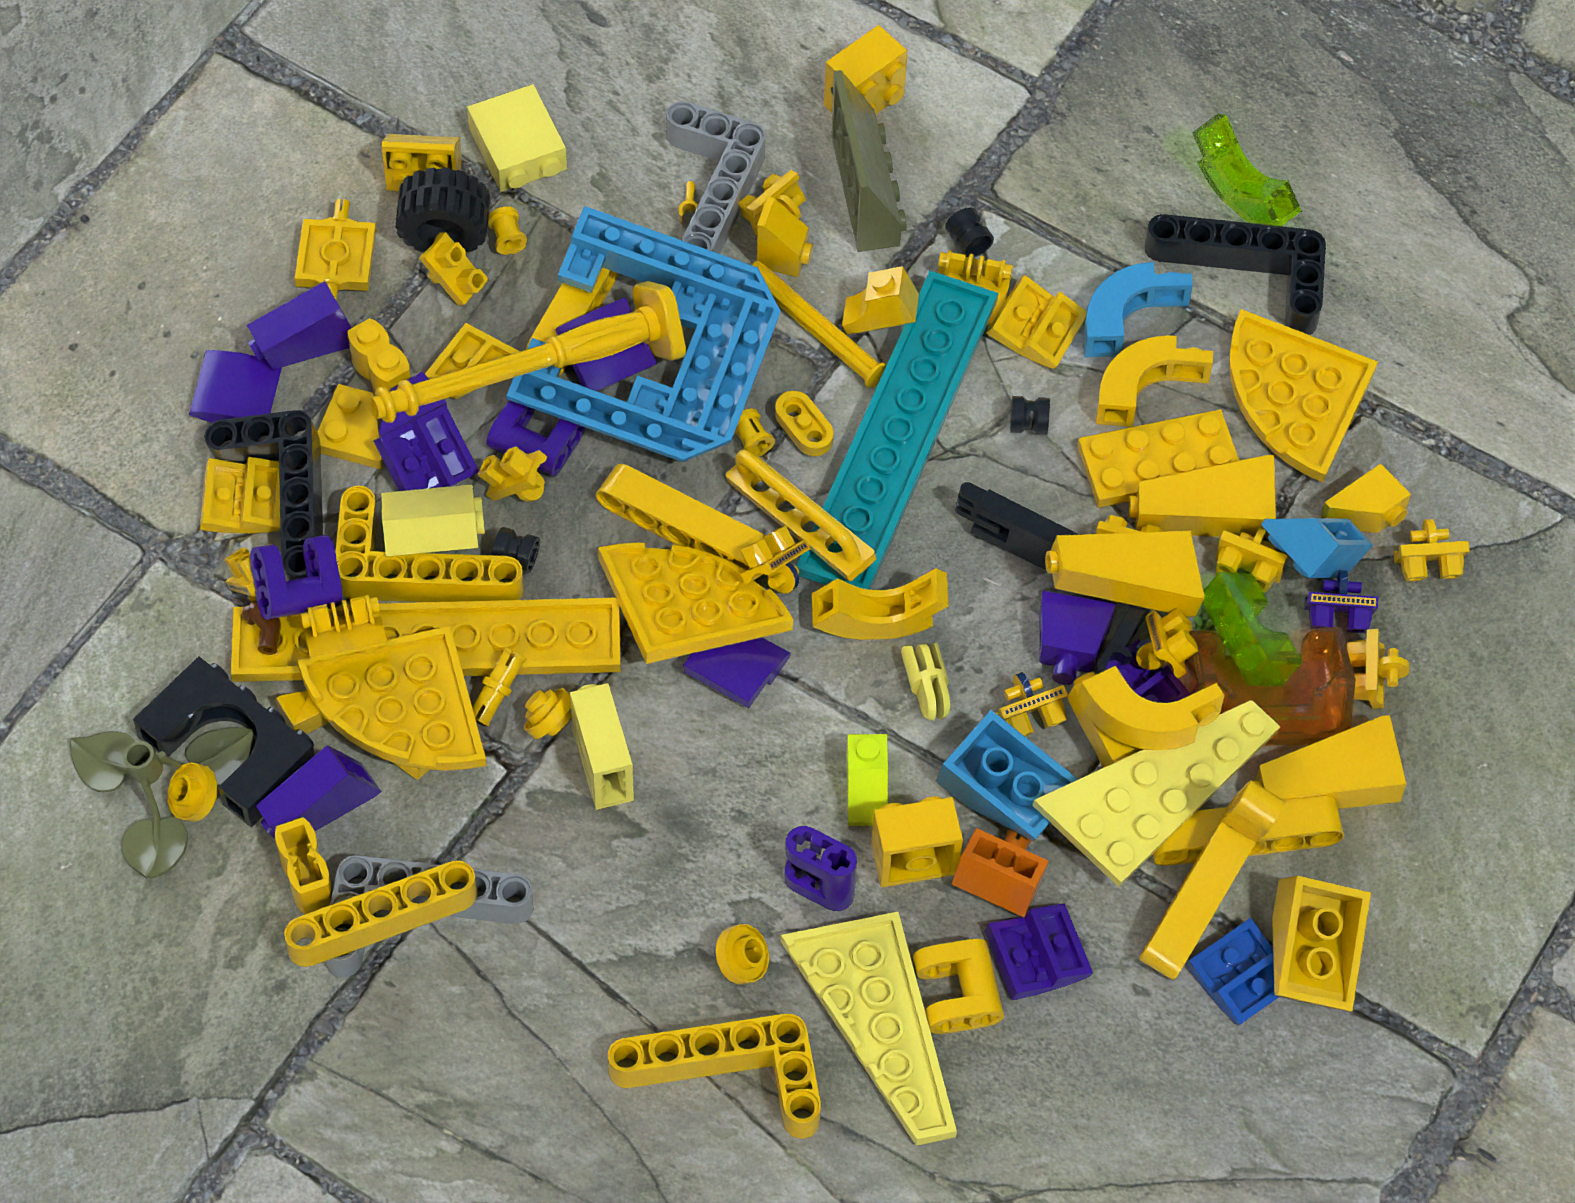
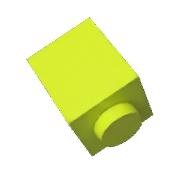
(866, 777)

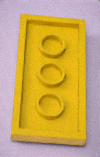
(1139, 453)

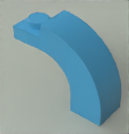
(1122, 295)

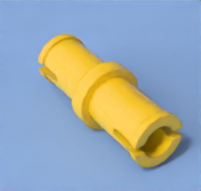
(497, 685)

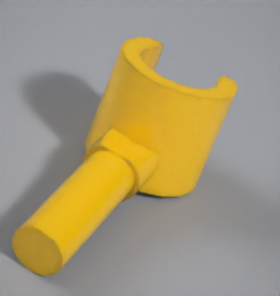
(689, 204)

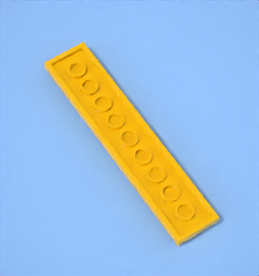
(550, 633)

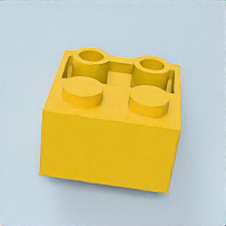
(412, 153)

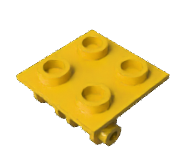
(986, 274)
(359, 633)

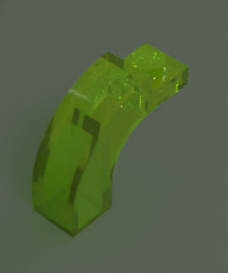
(1237, 181)

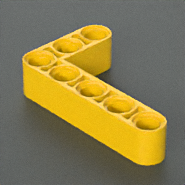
(412, 568)
(1240, 827)
(728, 1059)

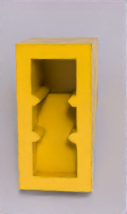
(885, 302)

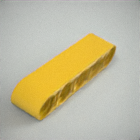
(573, 303)
(674, 515)
(1300, 826)
(369, 929)

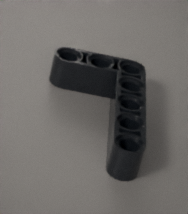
(1176, 237)
(294, 484)

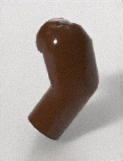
(269, 629)

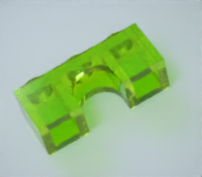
(1259, 653)

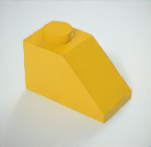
(782, 239)
(1370, 501)

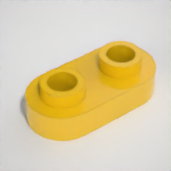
(805, 426)

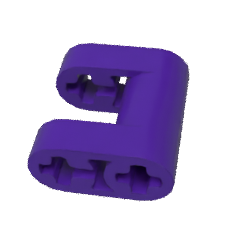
(511, 431)
(286, 598)
(834, 870)

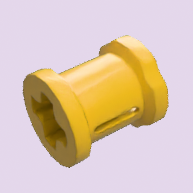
(507, 231)
(753, 434)

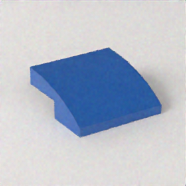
(1237, 972)

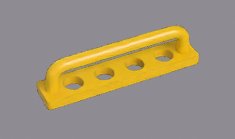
(855, 553)

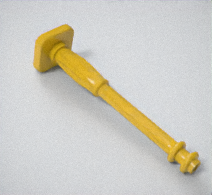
(653, 322)

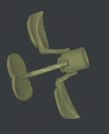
(108, 756)

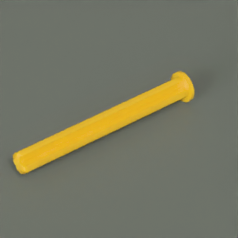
(822, 328)

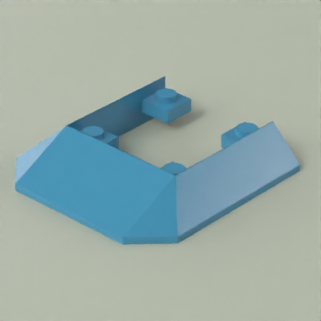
(714, 296)

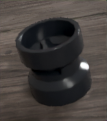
(967, 230)
(1021, 412)
(523, 548)

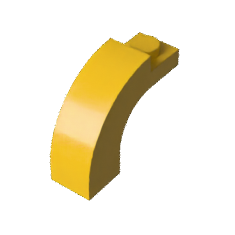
(1142, 365)
(880, 614)
(1142, 722)

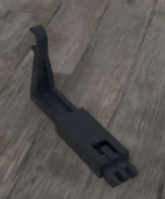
(1030, 538)

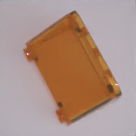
(1309, 704)

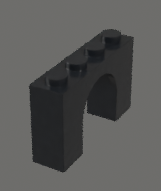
(207, 696)

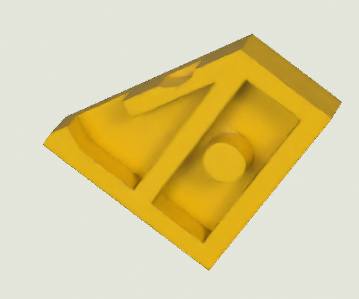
(468, 349)
(350, 428)

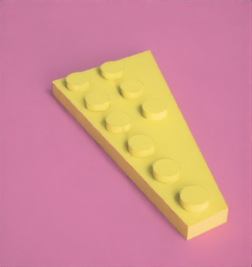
(1143, 799)
(873, 997)

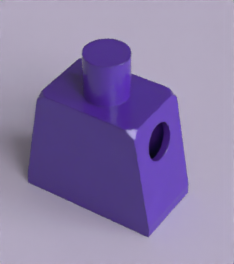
(1072, 633)

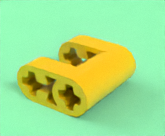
(981, 997)

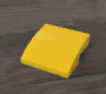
(1037, 323)
(241, 497)

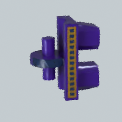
(1358, 607)

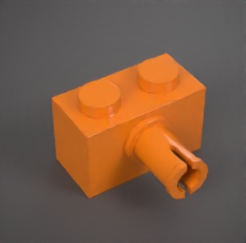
(1000, 870)

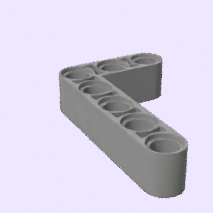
(740, 153)
(381, 872)

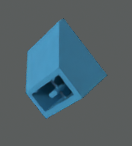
(1318, 544)

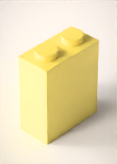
(517, 138)
(431, 520)
(602, 745)

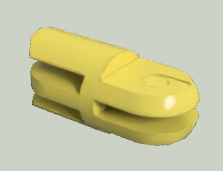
(928, 679)

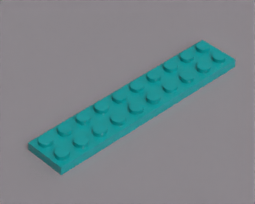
(904, 420)

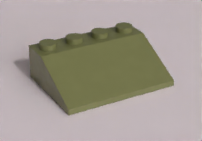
(865, 169)

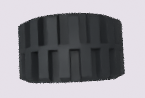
(439, 203)

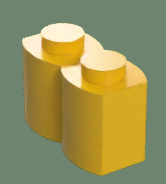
(376, 357)
(303, 865)

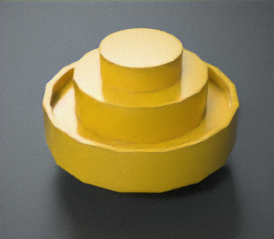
(547, 712)
(192, 792)
(742, 954)

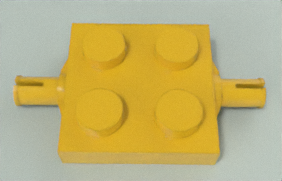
(336, 252)

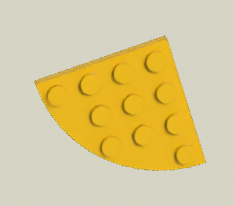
(1296, 390)
(688, 600)
(401, 701)

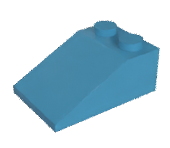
(1002, 776)

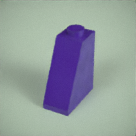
(301, 329)
(319, 791)

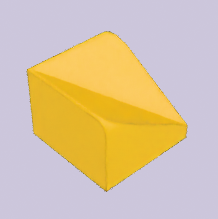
(300, 712)

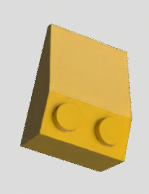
(1318, 941)

